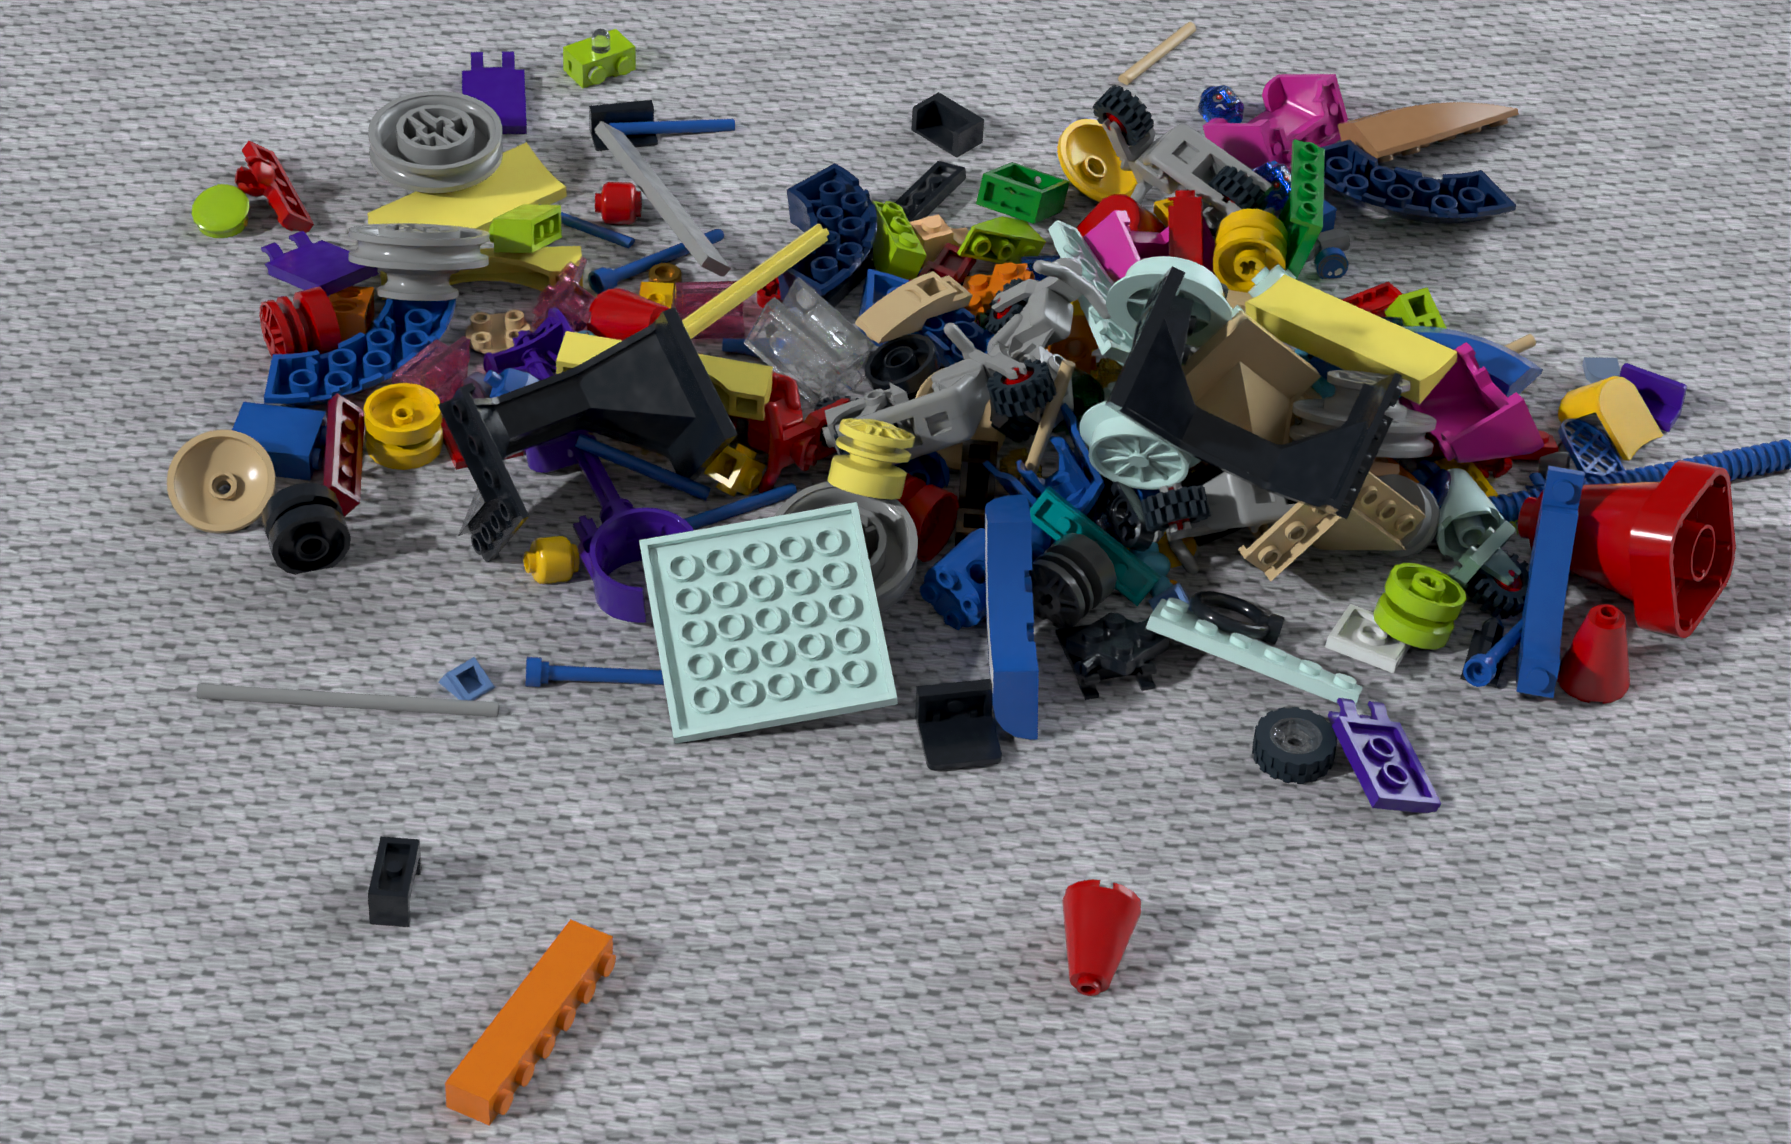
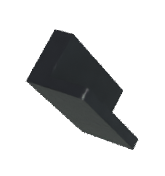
(620, 113)

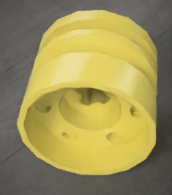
(872, 451)

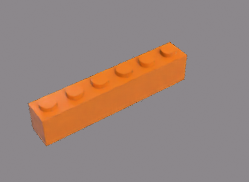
(530, 1022)

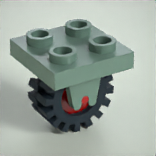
(1492, 575)

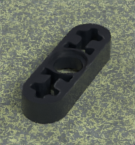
(1117, 499)

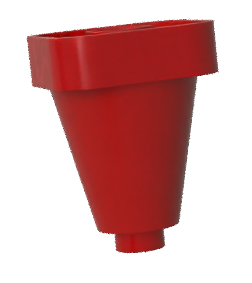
(1655, 543)

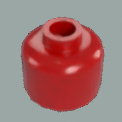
(619, 203)

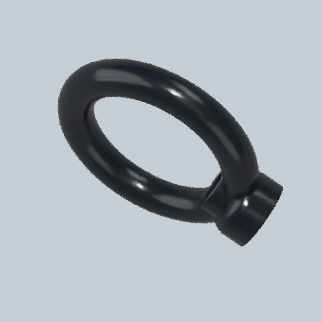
(1265, 626)

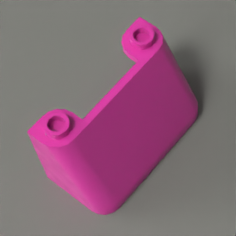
(1296, 108)
(1120, 247)
(1475, 416)

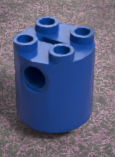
(958, 583)

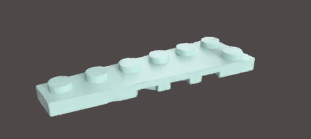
(1178, 623)

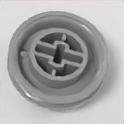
(435, 142)
(418, 257)
(1404, 435)
(887, 532)

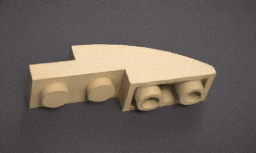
(910, 305)

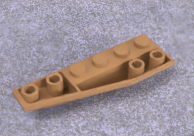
(1417, 126)

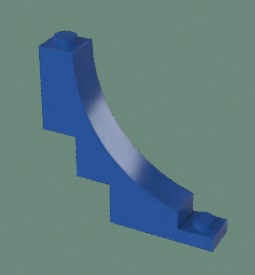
(1547, 586)

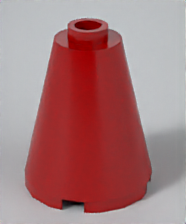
(621, 314)
(1597, 658)
(1097, 932)

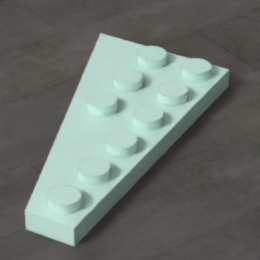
(1110, 338)

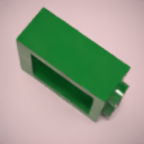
(1016, 193)

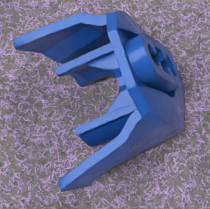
(1075, 479)

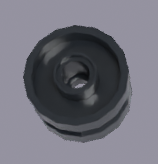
(904, 363)
(306, 528)

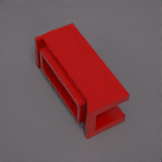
(1186, 226)

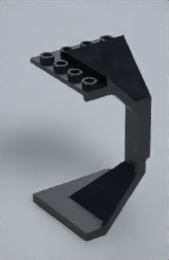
(636, 392)
(1315, 471)

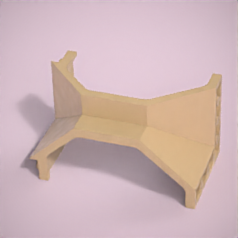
(1253, 384)

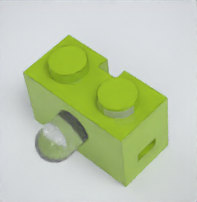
(599, 57)

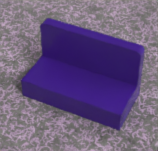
(1661, 395)

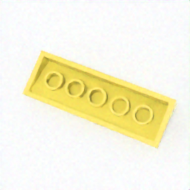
(516, 182)
(1349, 335)

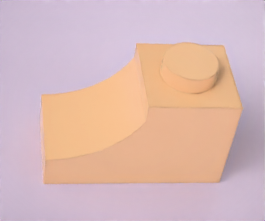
(934, 235)

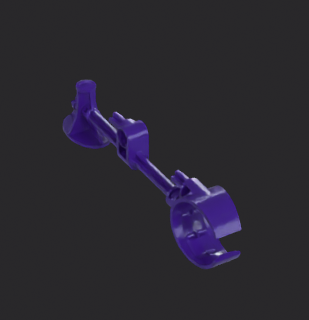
(622, 525)

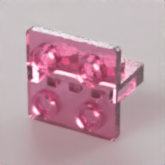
(693, 295)
(567, 297)
(437, 368)

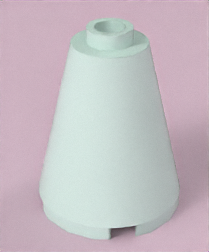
(1464, 515)

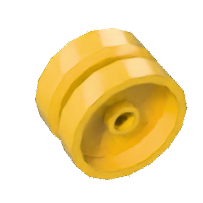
(1247, 244)
(403, 426)

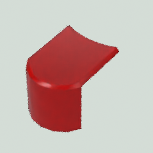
(1140, 217)

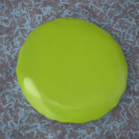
(221, 211)

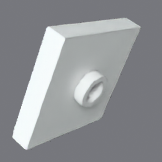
(1364, 640)

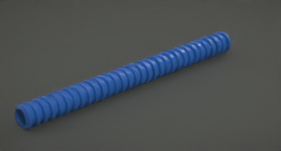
(1737, 462)

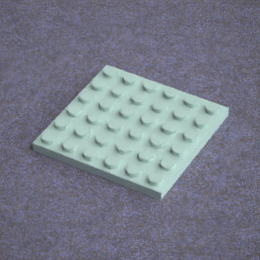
(767, 623)

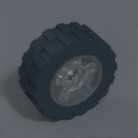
(1294, 745)

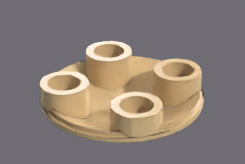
(495, 331)

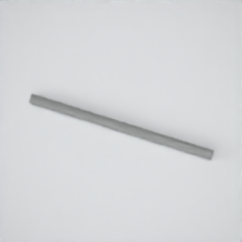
(347, 700)

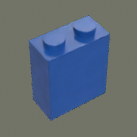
(289, 436)

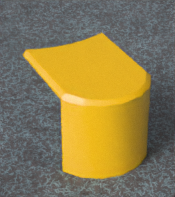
(1618, 409)

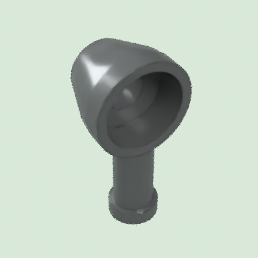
(1557, 459)

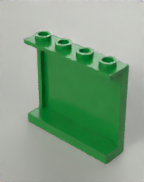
(1304, 206)

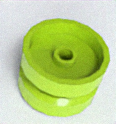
(1419, 606)

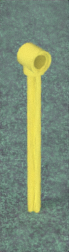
(755, 280)

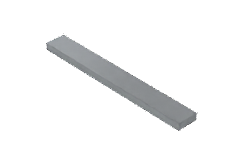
(662, 199)

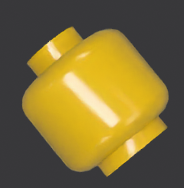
(551, 559)

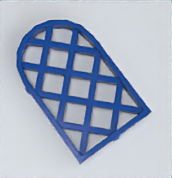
(1603, 442)

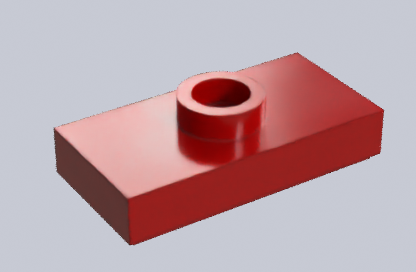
(1376, 299)

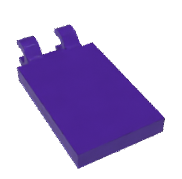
(500, 89)
(315, 265)
(1383, 759)

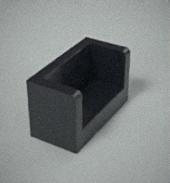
(947, 124)
(393, 881)

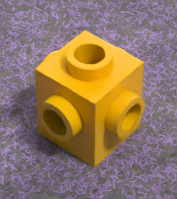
(736, 470)

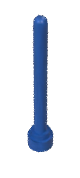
(604, 279)
(1482, 667)
(540, 671)

